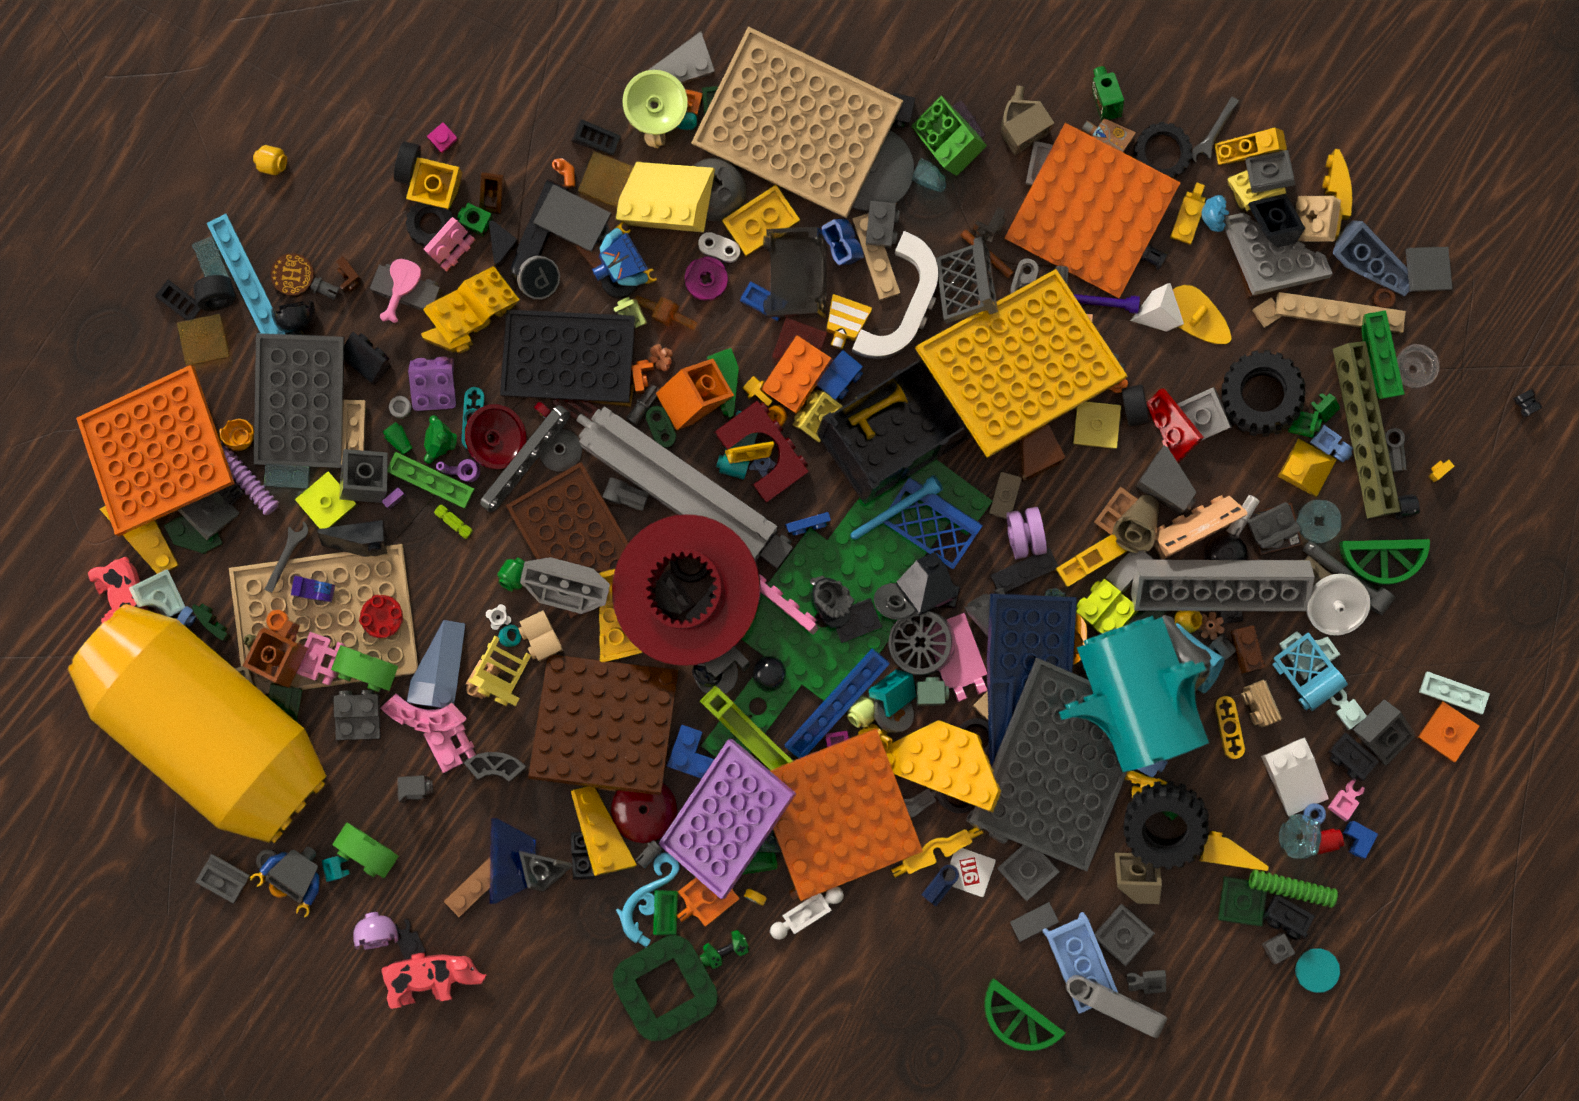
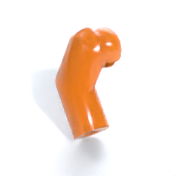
(566, 170)

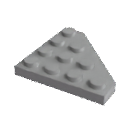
(1269, 266)

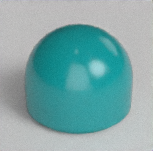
(504, 639)

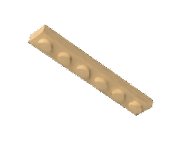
(1333, 311)

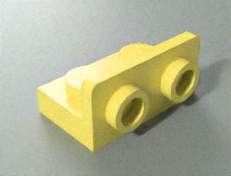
(810, 417)

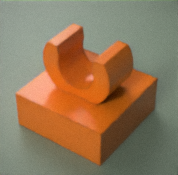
(694, 101)

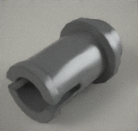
(323, 288)
(649, 854)

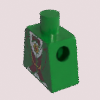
(1107, 94)

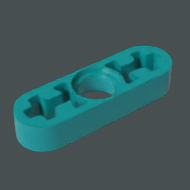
(468, 402)

